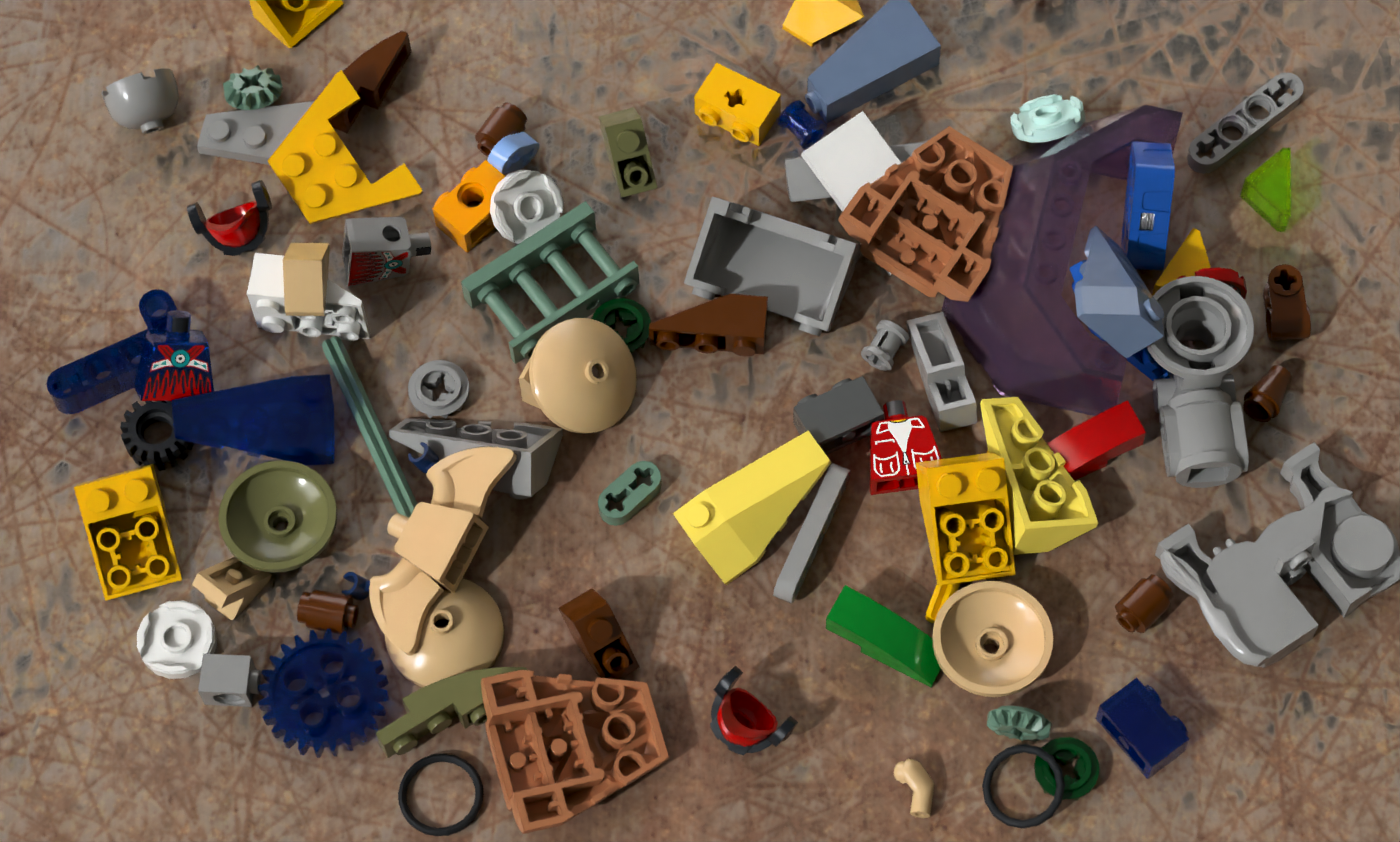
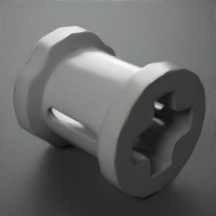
(885, 345)

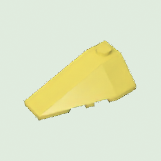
(1042, 496)

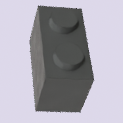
(838, 415)

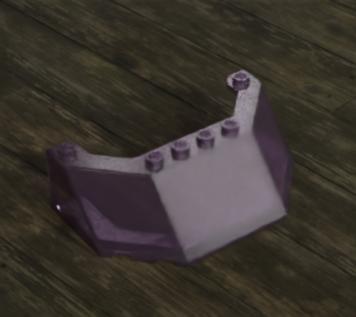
(1017, 314)

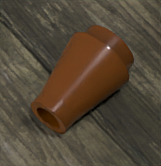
(1266, 396)

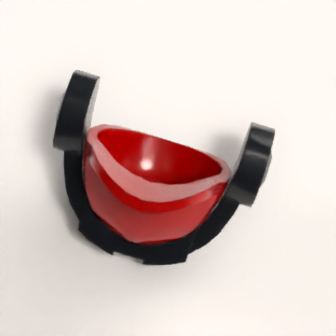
(235, 228)
(743, 720)

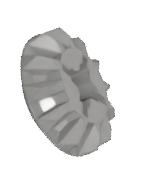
(429, 376)

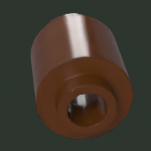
(501, 123)
(1144, 604)
(327, 610)

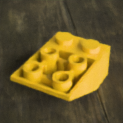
(967, 517)
(128, 532)

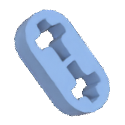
(513, 152)

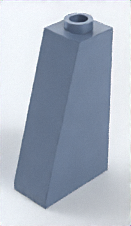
(874, 60)

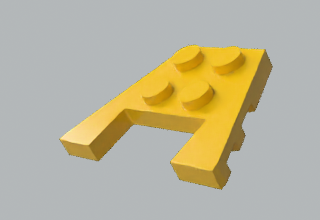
(321, 169)

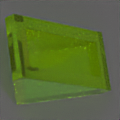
(1270, 190)

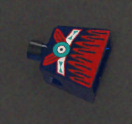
(174, 362)

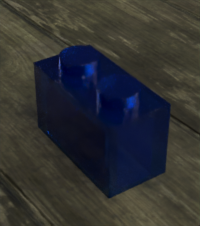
(1143, 727)

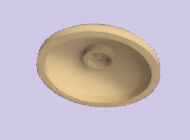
(564, 378)
(999, 616)
(465, 645)

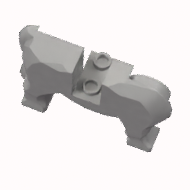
(1247, 584)

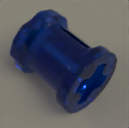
(802, 124)

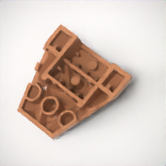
(933, 215)
(567, 742)

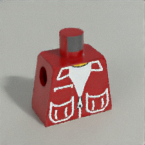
(897, 447)

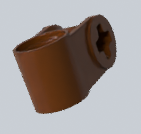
(1286, 309)

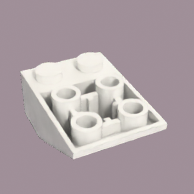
(343, 311)

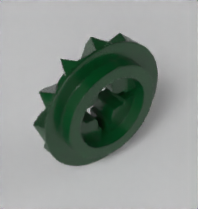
(629, 313)
(1065, 751)

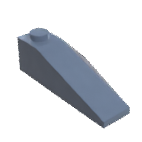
(1115, 299)

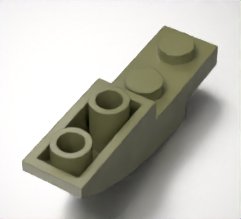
(435, 707)

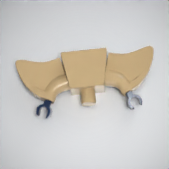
(434, 541)

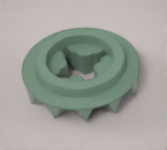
(253, 97)
(1019, 723)

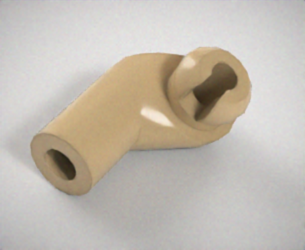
(921, 784)

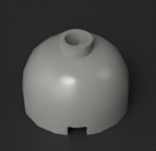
(142, 100)

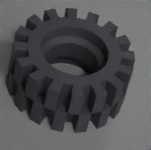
(149, 453)

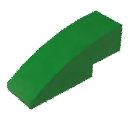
(883, 635)

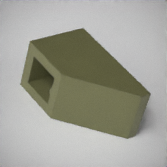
(628, 151)

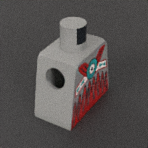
(380, 249)

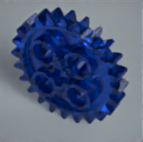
(338, 722)

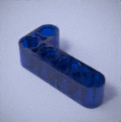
(113, 358)

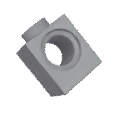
(228, 680)

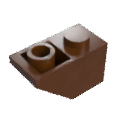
(599, 635)

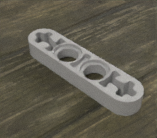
(1247, 124)
(812, 533)

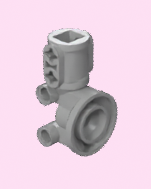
(1198, 406)

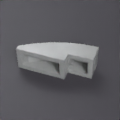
(942, 372)

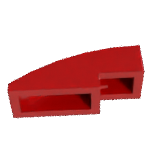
(1099, 440)

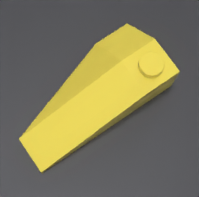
(745, 510)

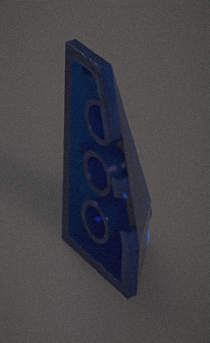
(269, 418)

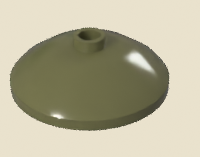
(273, 495)

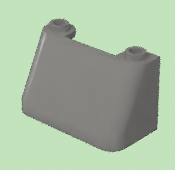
(774, 258)

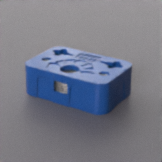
(1148, 204)

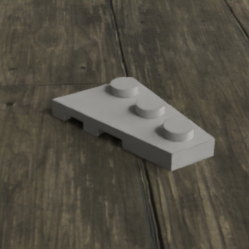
(249, 133)

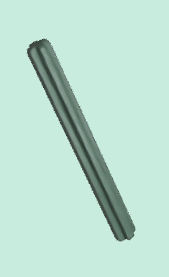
(369, 426)

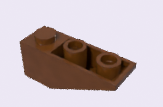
(724, 324)

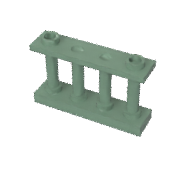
(546, 248)

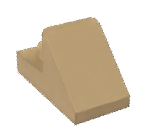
(230, 586)

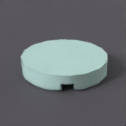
(1048, 118)

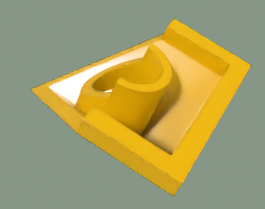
(819, 18)

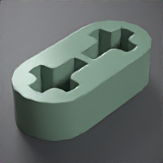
(635, 499)

